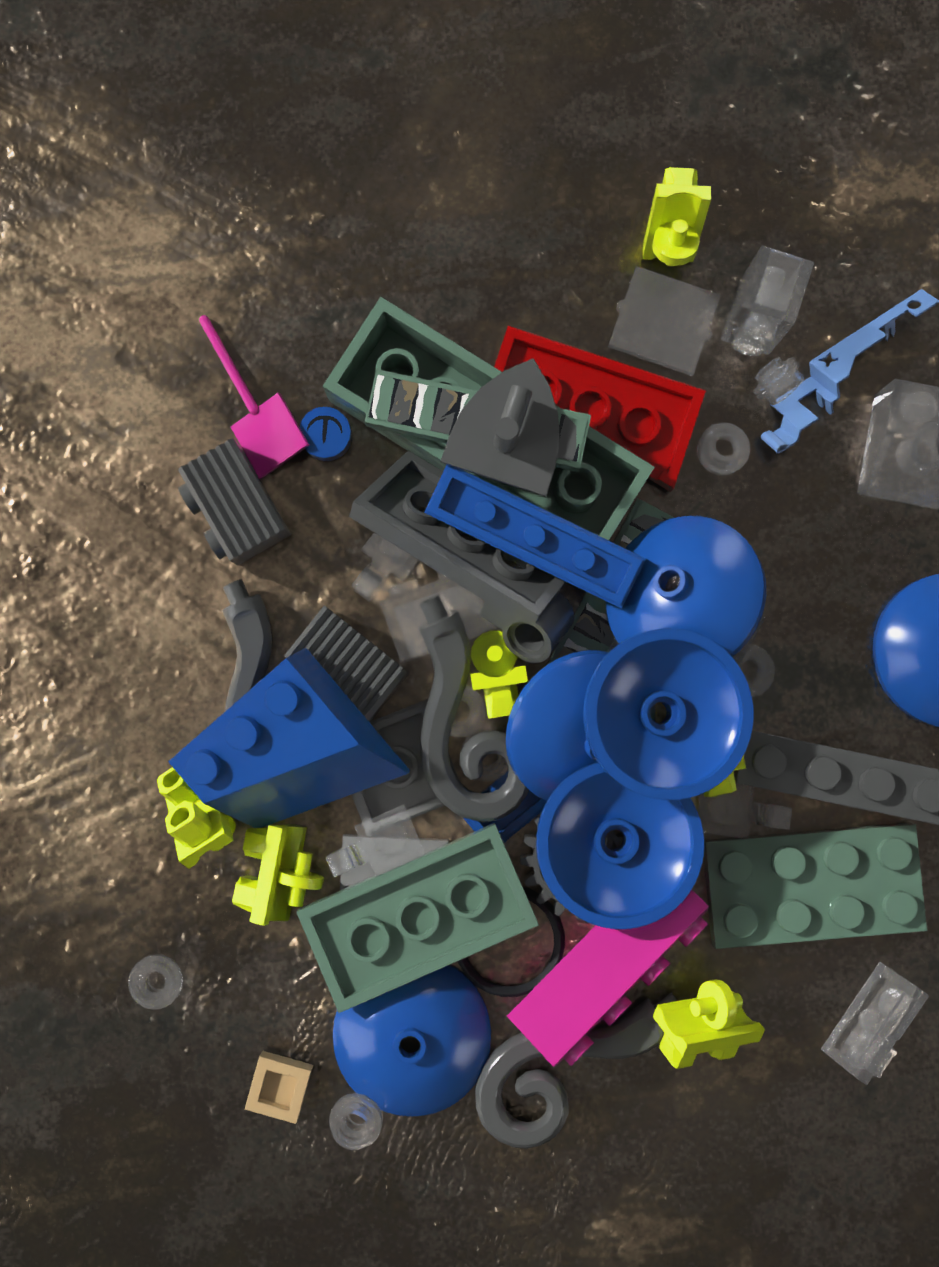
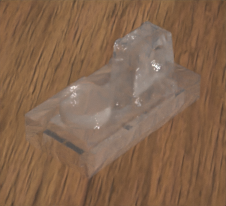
(874, 1023)

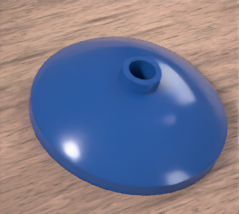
(718, 587)
(908, 650)
(704, 722)
(547, 723)
(625, 884)
(454, 1038)

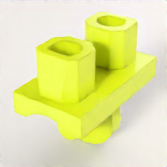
(676, 217)
(496, 673)
(191, 822)
(282, 873)
(705, 1024)

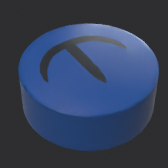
(326, 433)

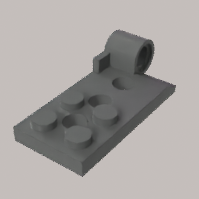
(516, 600)

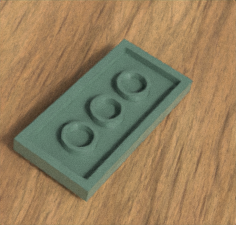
(814, 885)
(417, 918)

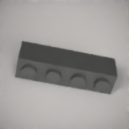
(841, 777)

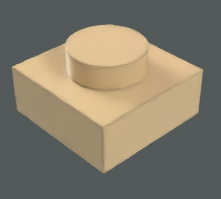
(279, 1087)

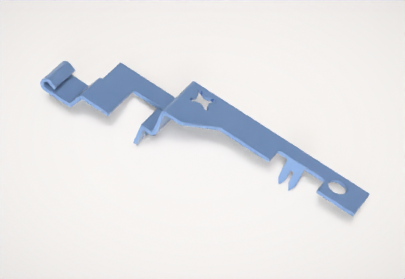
(826, 379)

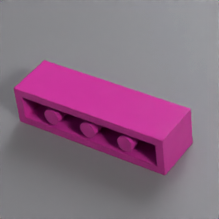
(595, 980)

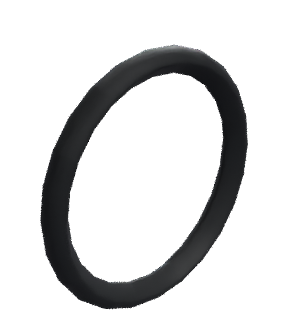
(526, 988)

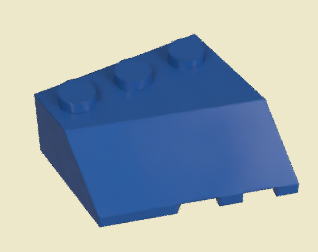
(286, 748)

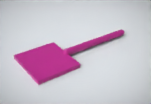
(270, 430)

